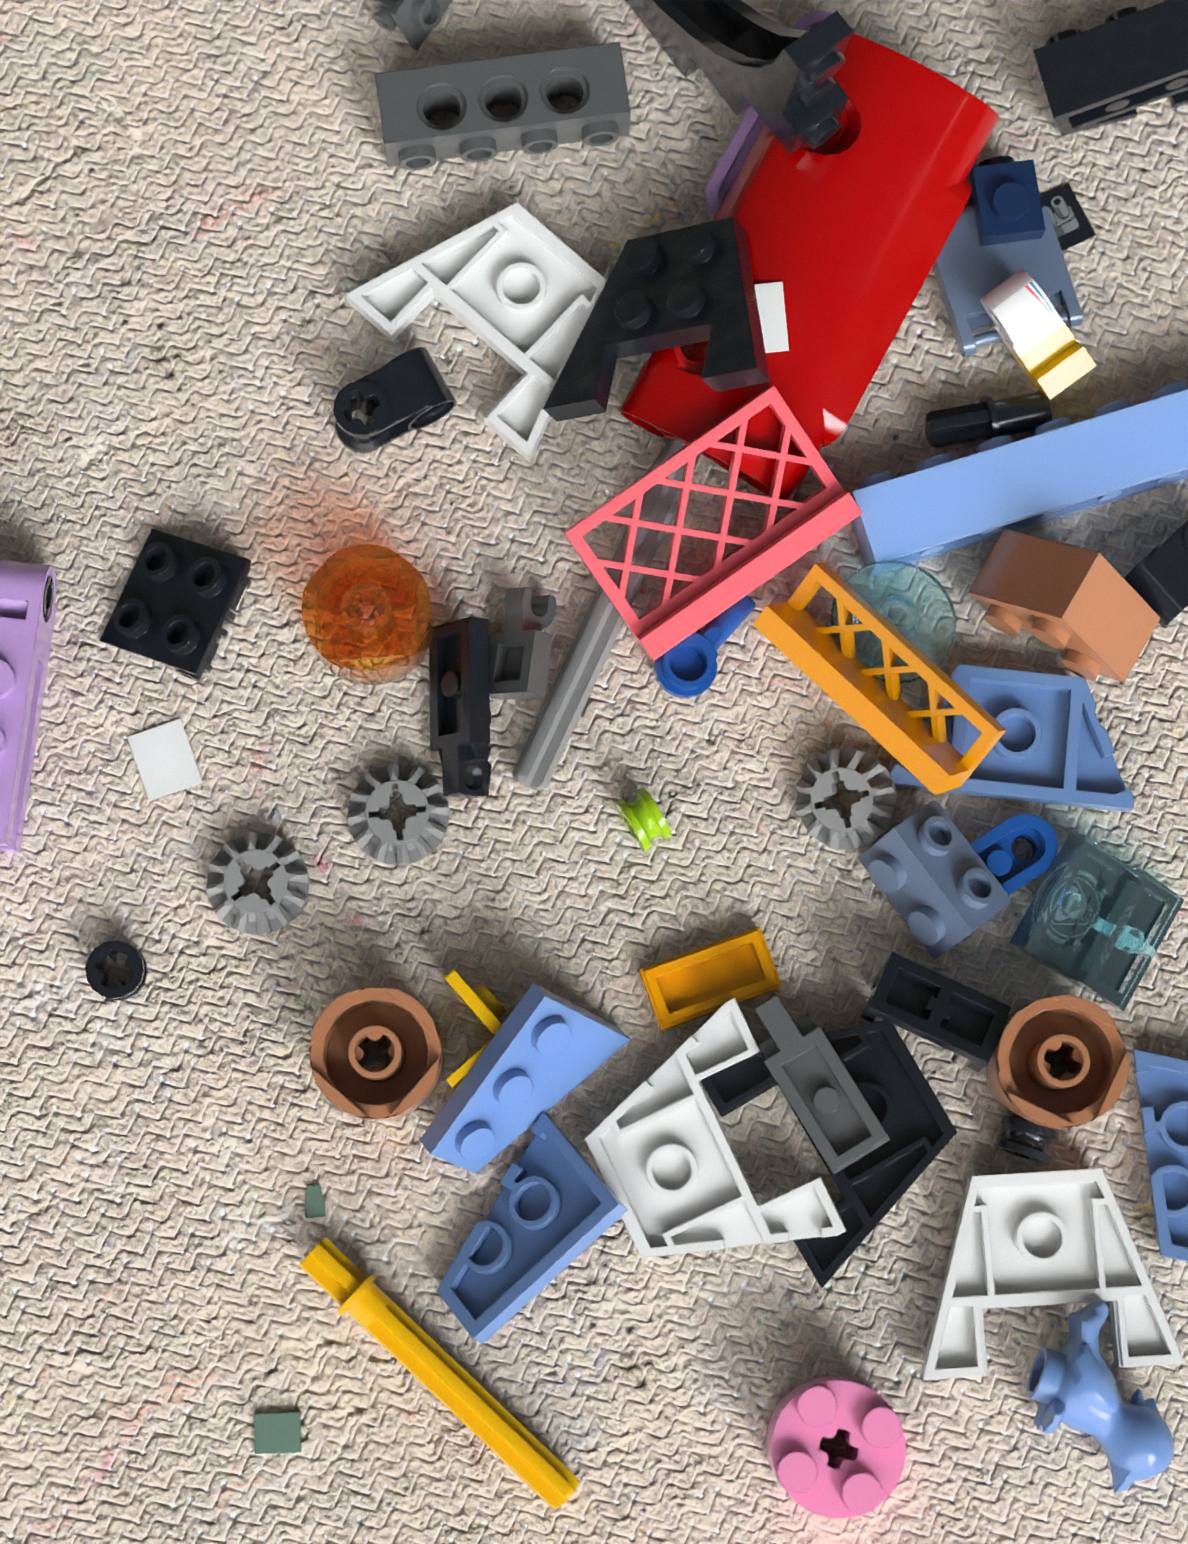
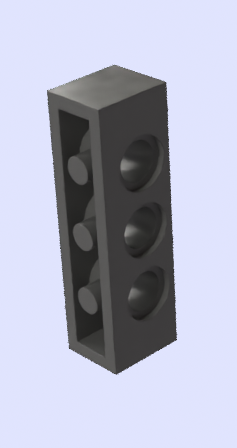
(527, 81)

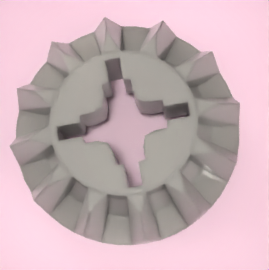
(869, 816)
(421, 832)
(253, 913)

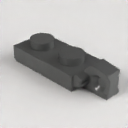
(818, 1087)

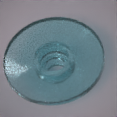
(923, 598)

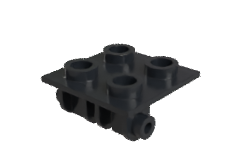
(178, 603)

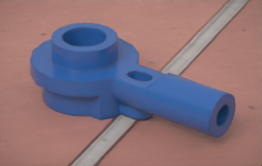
(692, 664)

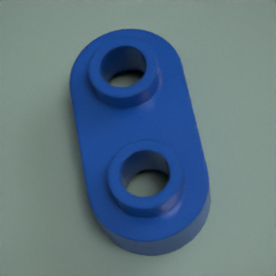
(997, 854)

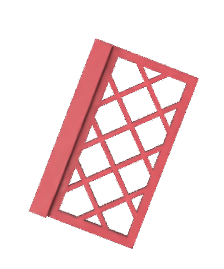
(746, 566)

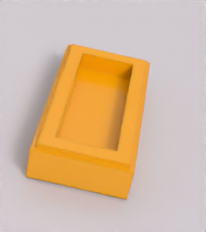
(709, 977)

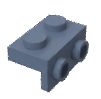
(934, 879)

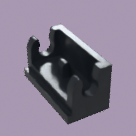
(937, 1009)

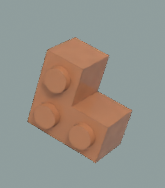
(1066, 601)

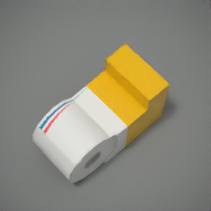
(1036, 334)

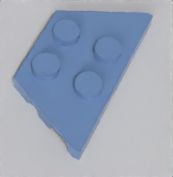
(1050, 746)

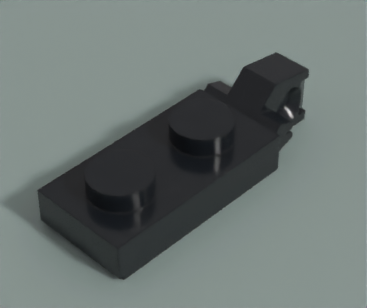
(461, 705)

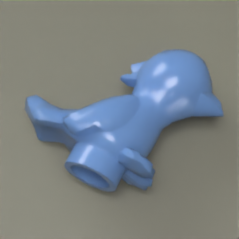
(1083, 1394)

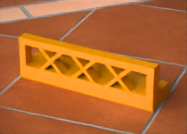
(867, 698)

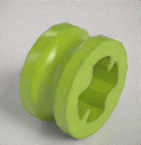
(643, 819)

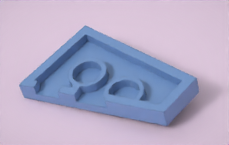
(523, 1071)
(1164, 1115)
(535, 1229)

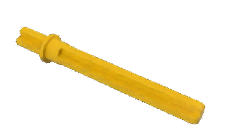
(439, 1373)

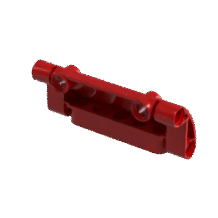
(850, 242)

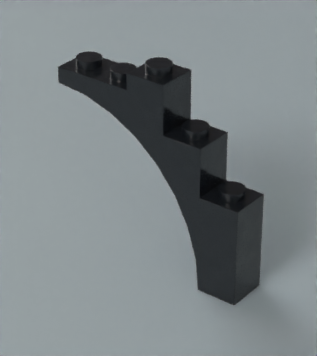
(758, 62)

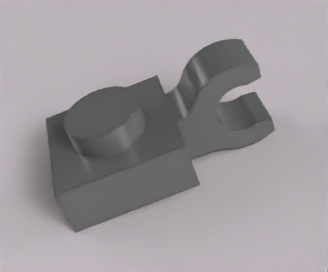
(522, 651)

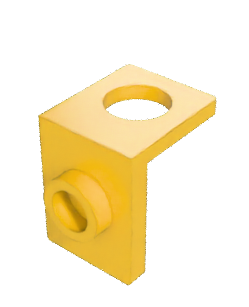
(484, 1007)

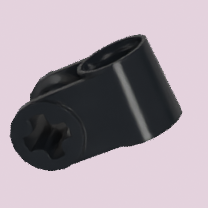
(399, 396)
(1164, 576)

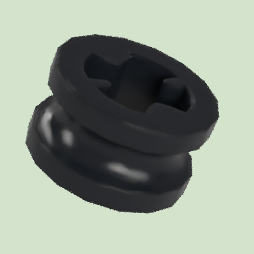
(99, 979)
(1026, 1139)

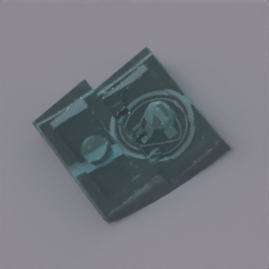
(1097, 920)

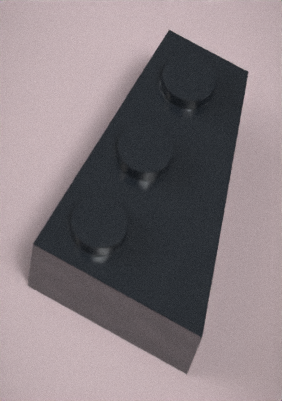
(1117, 66)

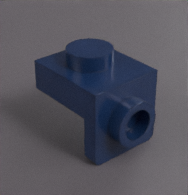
(1006, 201)

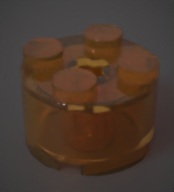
(337, 600)

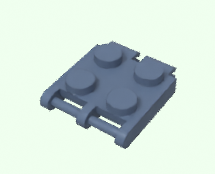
(971, 271)

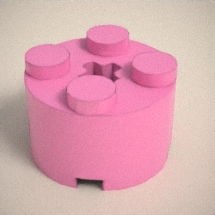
(854, 1481)

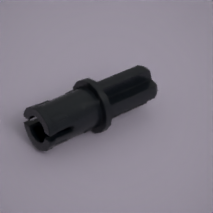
(987, 419)

